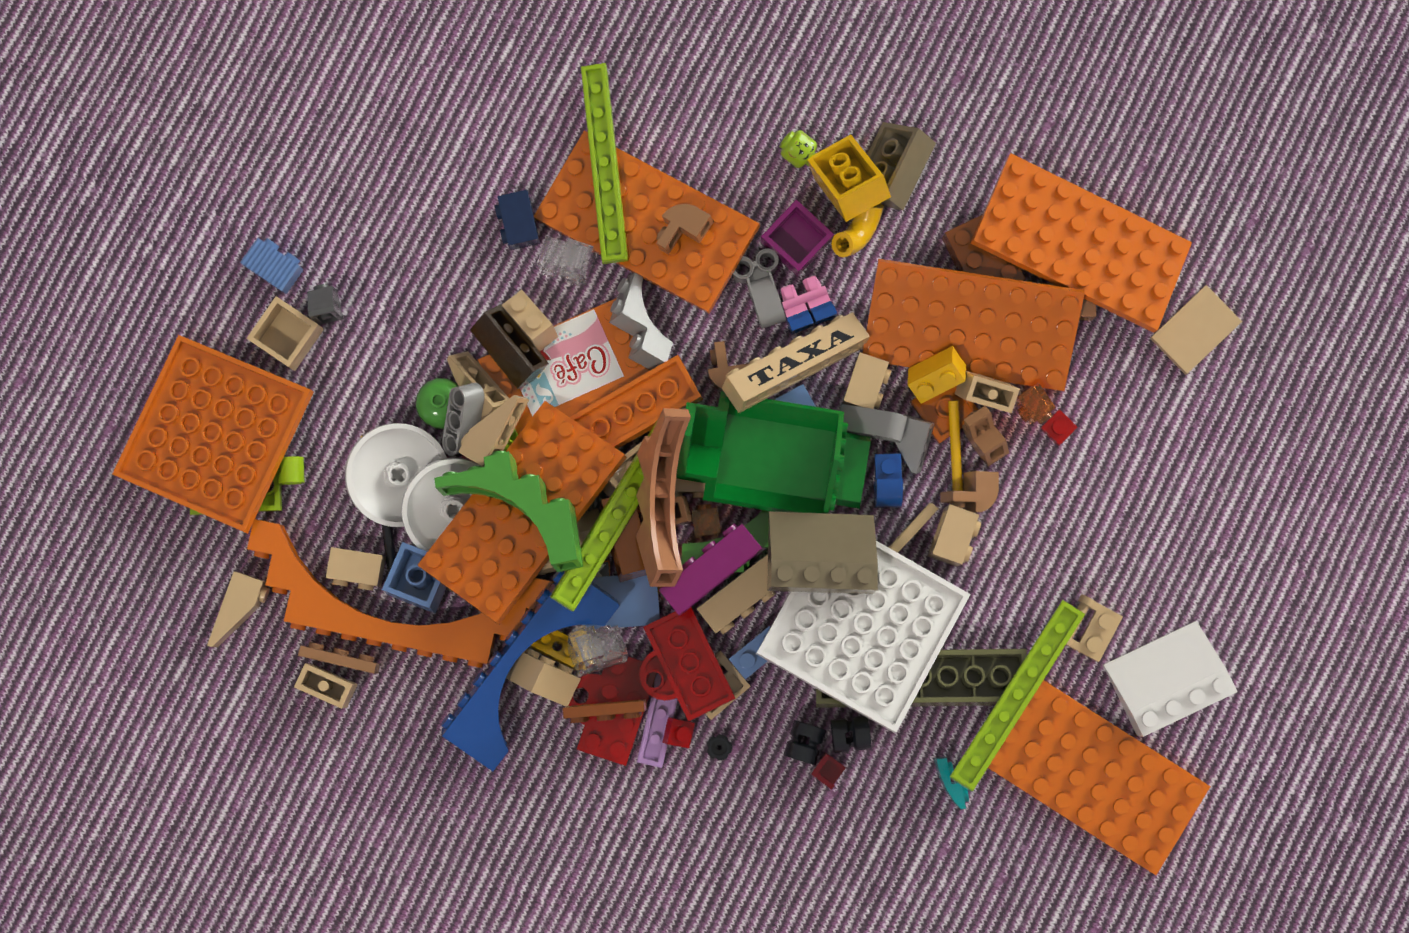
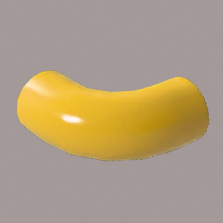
(858, 233)

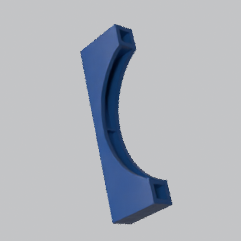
(476, 721)

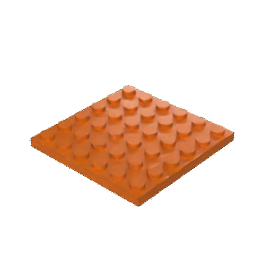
(213, 433)

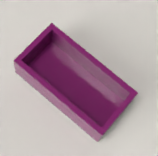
(712, 568)

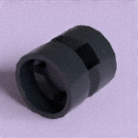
(859, 731)
(800, 751)

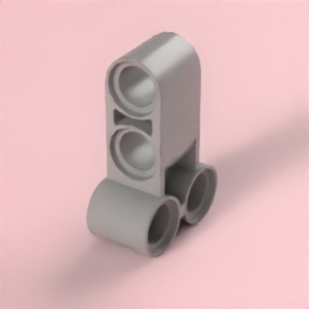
(762, 288)

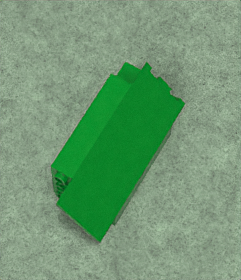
(774, 456)

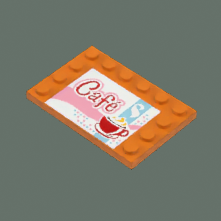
(582, 368)

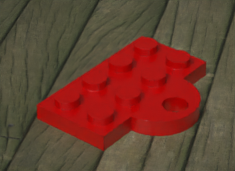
(685, 665)
(614, 737)

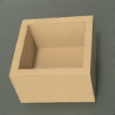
(285, 333)
(954, 536)

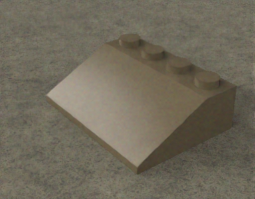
(822, 553)

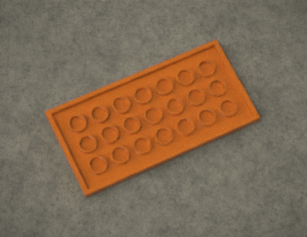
(1081, 242)
(691, 269)
(994, 323)
(495, 549)
(1099, 777)

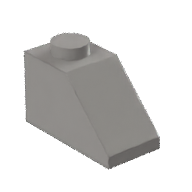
(915, 442)

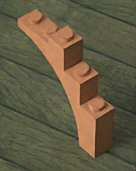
(656, 498)

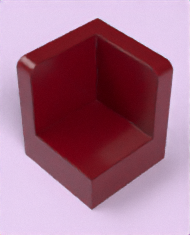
(827, 770)

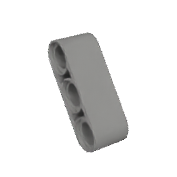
(462, 414)
(874, 423)

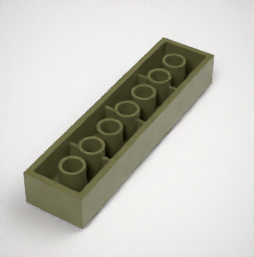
(960, 678)

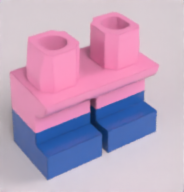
(817, 302)

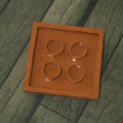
(605, 711)

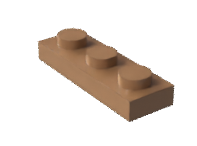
(339, 657)

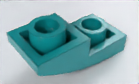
(955, 791)

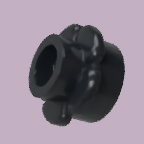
(712, 749)

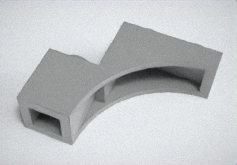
(648, 344)

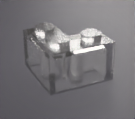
(566, 259)
(596, 649)

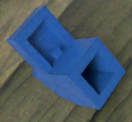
(888, 481)

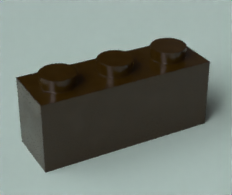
(509, 346)

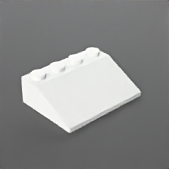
(1169, 679)

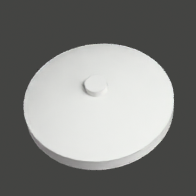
(383, 467)
(425, 509)

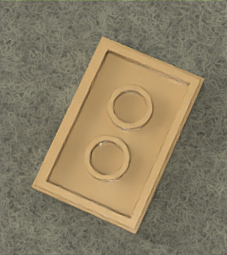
(1196, 329)

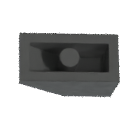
(324, 304)

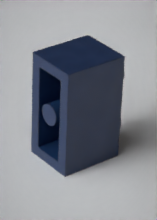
(518, 220)

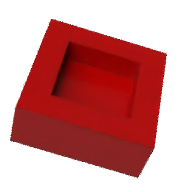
(1059, 427)
(678, 732)

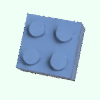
(411, 583)

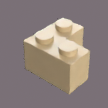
(543, 677)

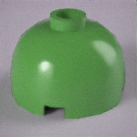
(433, 401)

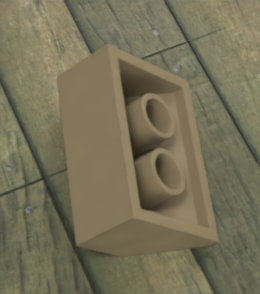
(901, 157)

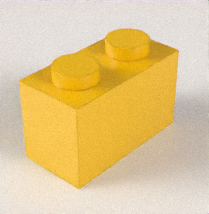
(936, 374)

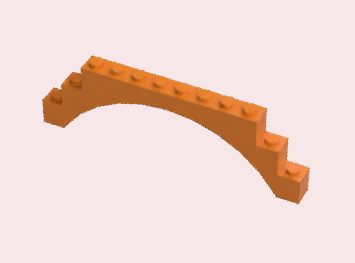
(319, 608)

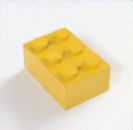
(849, 178)

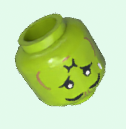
(797, 148)

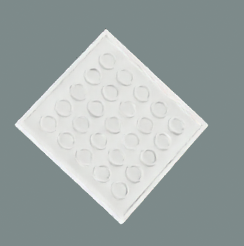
(868, 646)

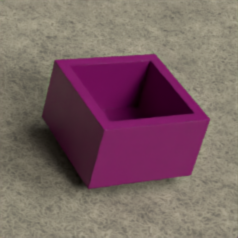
(797, 237)

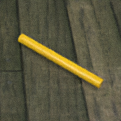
(955, 445)

